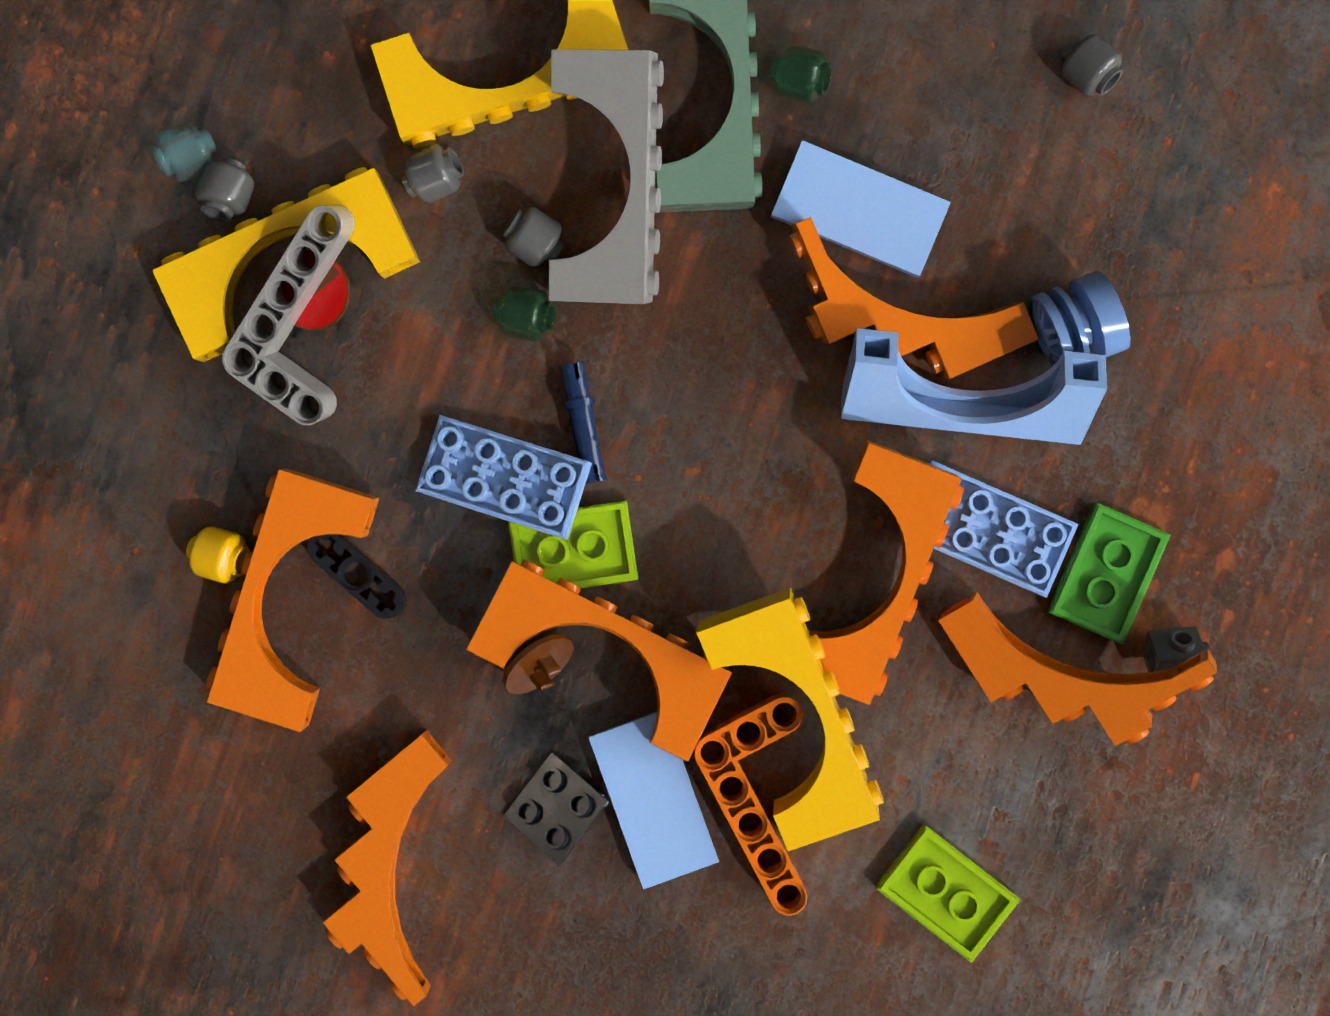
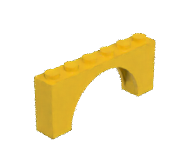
(432, 105)
(204, 282)
(775, 637)

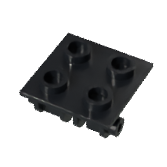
(556, 808)

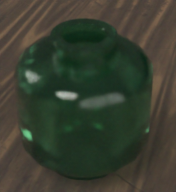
(801, 74)
(525, 313)

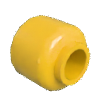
(217, 554)

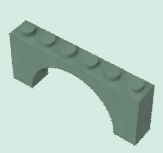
(723, 170)

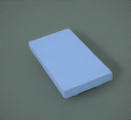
(861, 209)
(503, 477)
(1006, 536)
(653, 803)

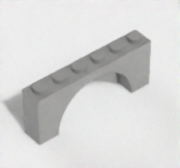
(625, 91)

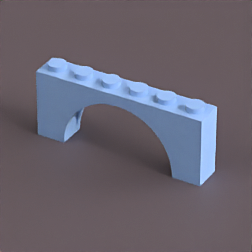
(1048, 408)

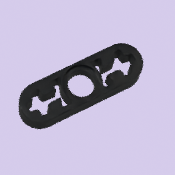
(372, 602)

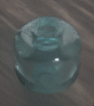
(183, 151)

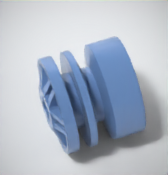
(1080, 322)

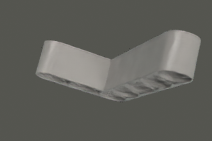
(284, 315)

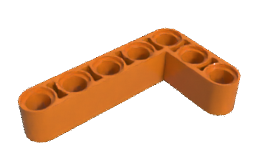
(746, 800)

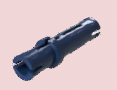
(582, 418)

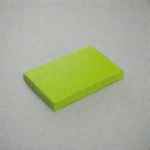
(595, 553)
(947, 893)

